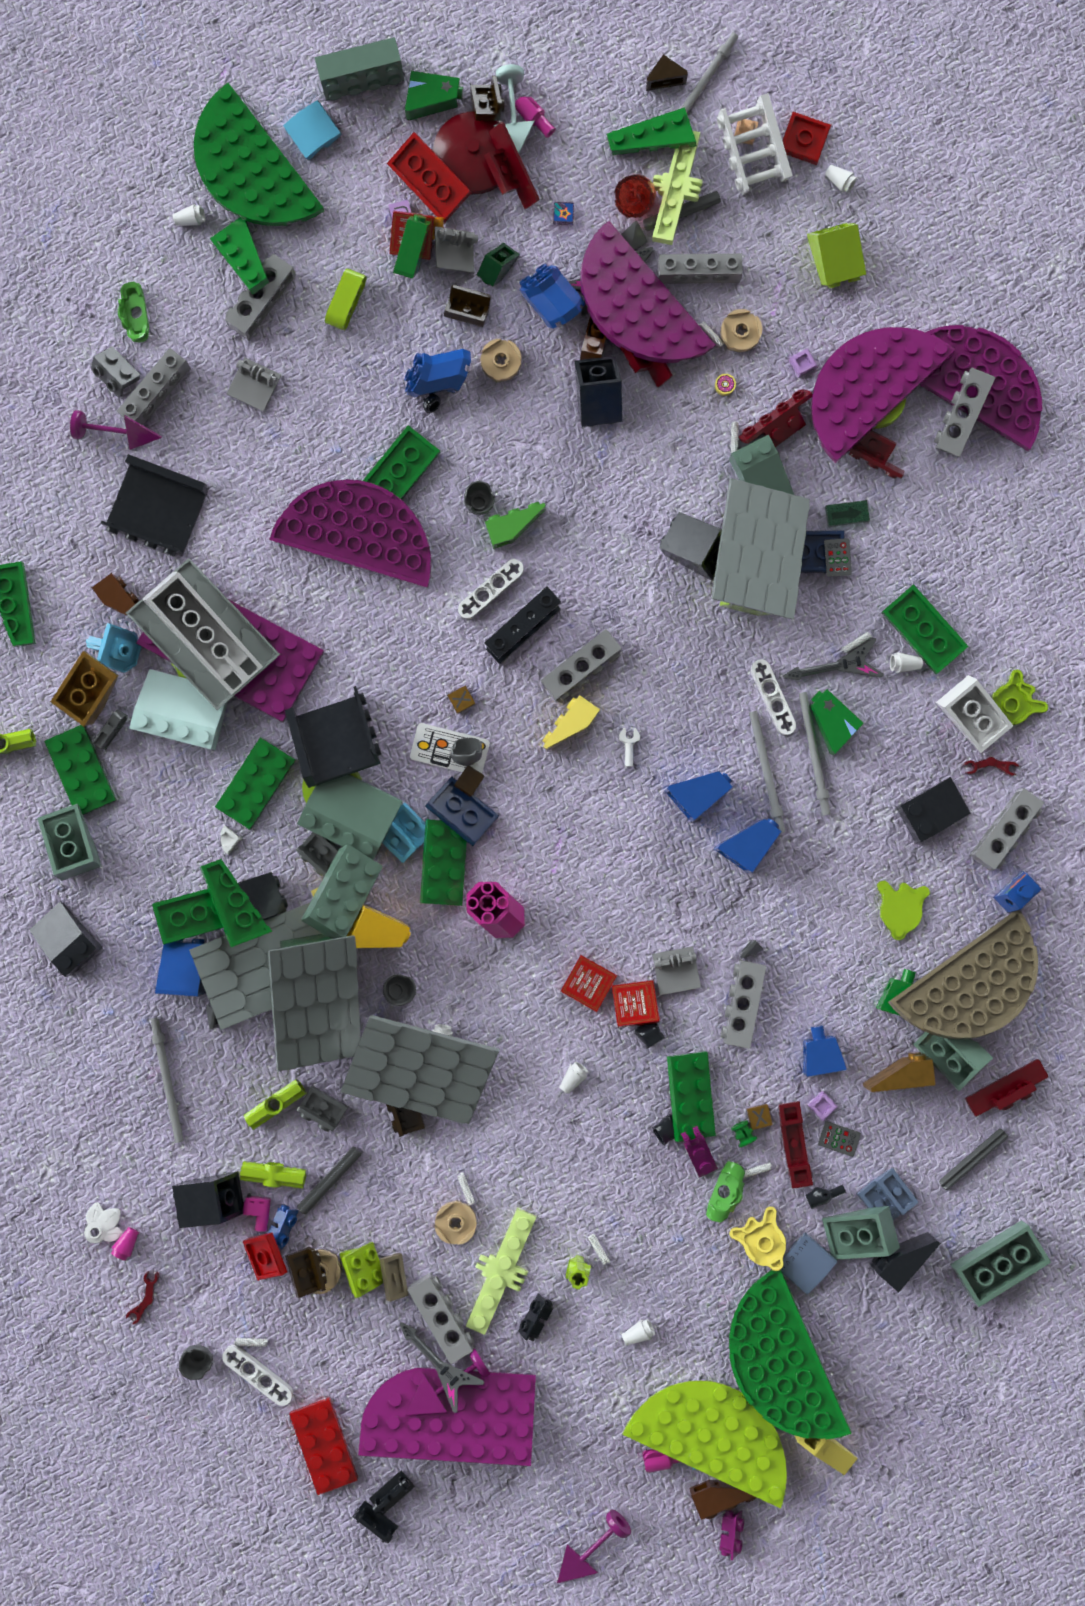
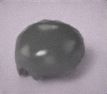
(479, 498)
(466, 751)
(399, 990)
(195, 1362)

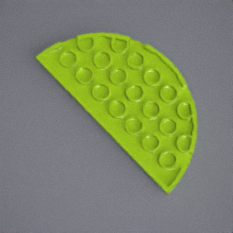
(716, 1434)

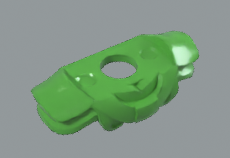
(133, 297)
(732, 1177)

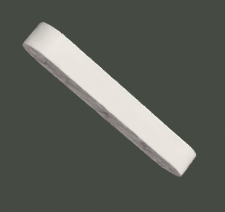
(489, 587)
(777, 695)
(255, 1378)

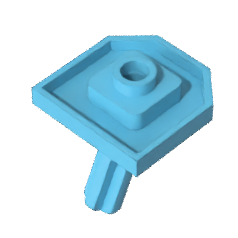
(117, 648)

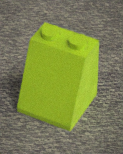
(837, 254)

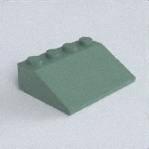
(350, 814)

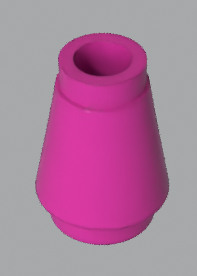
(124, 1245)

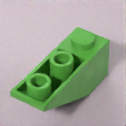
(507, 528)

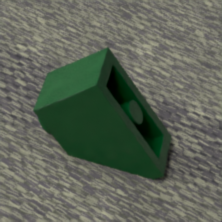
(497, 264)

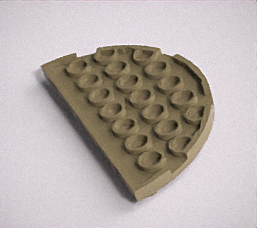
(977, 986)

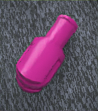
(532, 111)
(657, 1461)

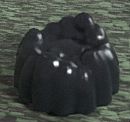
(431, 403)

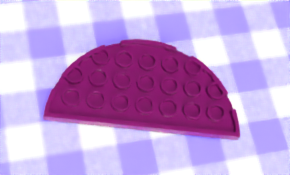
(634, 305)
(868, 381)
(1015, 396)
(358, 527)

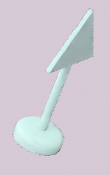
(512, 75)

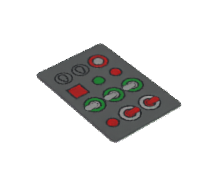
(838, 557)
(839, 1138)

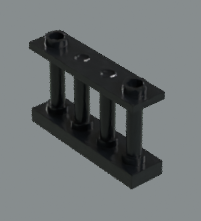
(523, 625)

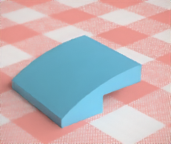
(312, 129)
(405, 833)

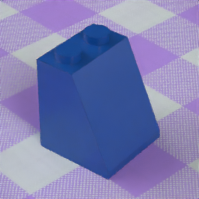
(699, 793)
(750, 844)
(178, 971)

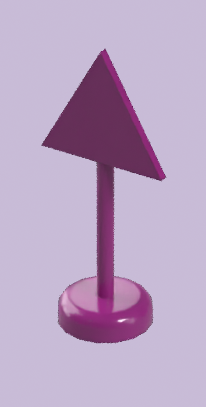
(136, 433)
(426, 1399)
(575, 1566)

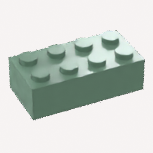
(360, 69)
(342, 892)
(1000, 1263)

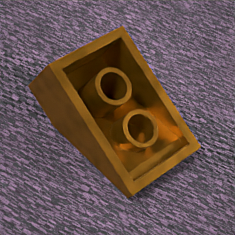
(85, 690)
(904, 1073)

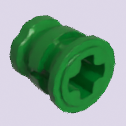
(743, 1133)

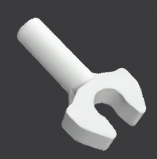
(629, 745)

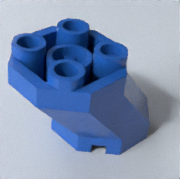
(551, 295)
(437, 373)

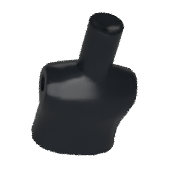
(649, 1034)
(664, 1130)
(816, 1196)

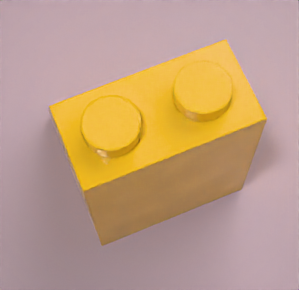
(378, 930)

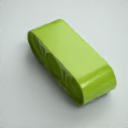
(345, 299)

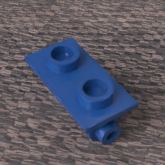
(286, 1220)

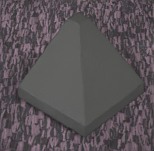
(634, 236)
(751, 948)
(213, 1023)

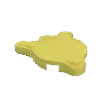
(762, 1240)

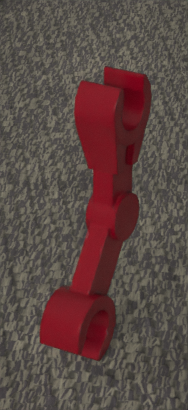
(991, 761)
(148, 1299)

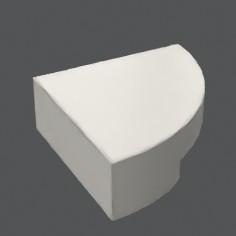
(228, 839)

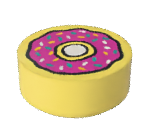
(725, 384)

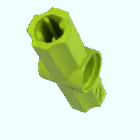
(18, 741)
(264, 1111)
(273, 1174)
(578, 1272)

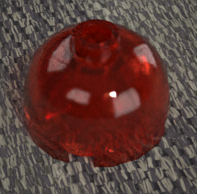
(635, 196)

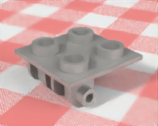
(454, 249)
(253, 384)
(676, 970)

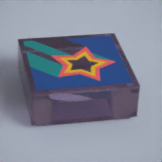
(563, 213)

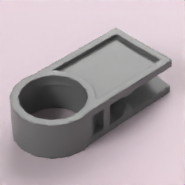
(110, 729)

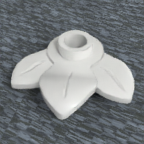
(105, 1222)

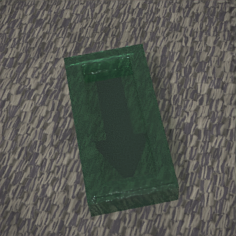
(847, 513)

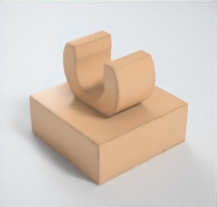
(745, 126)

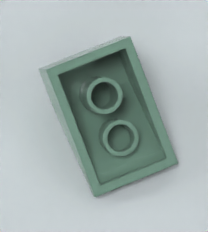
(761, 465)
(68, 843)
(955, 1058)
(861, 1233)

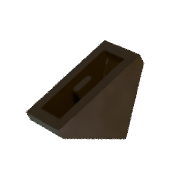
(666, 74)

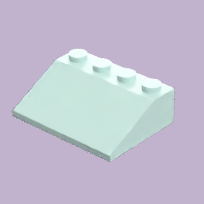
(176, 711)

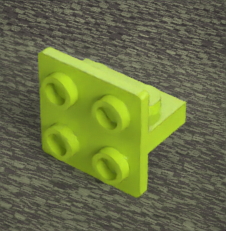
(362, 1269)

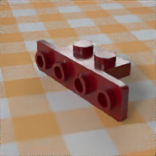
(508, 167)
(659, 371)
(781, 422)
(877, 450)
(1008, 1089)

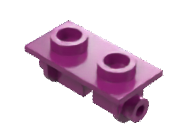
(731, 1542)

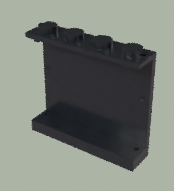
(156, 506)
(334, 740)

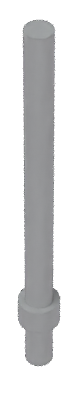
(722, 54)
(822, 793)
(776, 811)
(158, 1039)

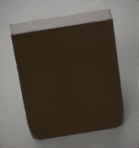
(469, 780)

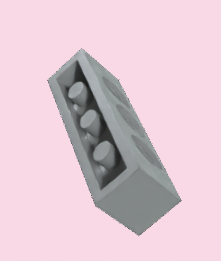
(699, 268)
(260, 307)
(982, 383)
(155, 387)
(604, 642)
(1032, 809)
(744, 1036)
(452, 1348)

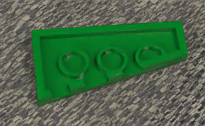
(658, 132)
(239, 251)
(16, 604)
(235, 911)

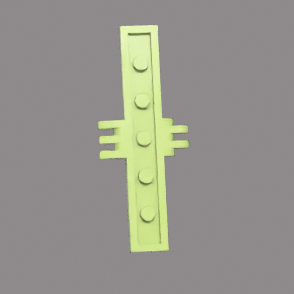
(675, 188)
(501, 1271)

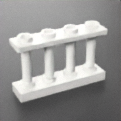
(775, 148)

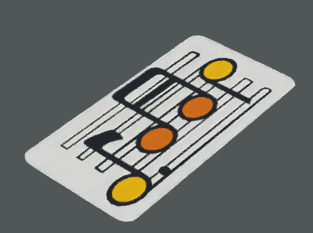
(434, 745)

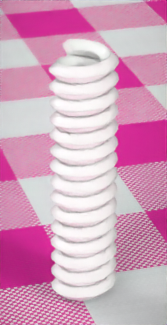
(711, 334)
(734, 437)
(860, 640)
(756, 1170)
(466, 1191)
(598, 1249)
(251, 1342)

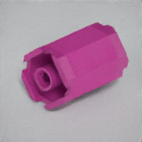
(495, 909)

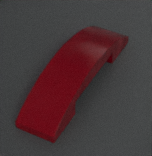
(794, 1144)

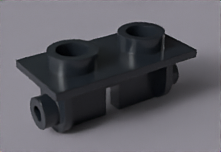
(531, 1326)
(391, 1493)
(376, 1523)

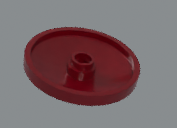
(462, 148)

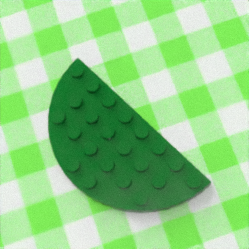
(246, 167)
(780, 1364)

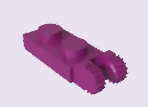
(699, 1153)

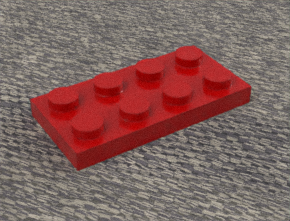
(429, 177)
(323, 1446)

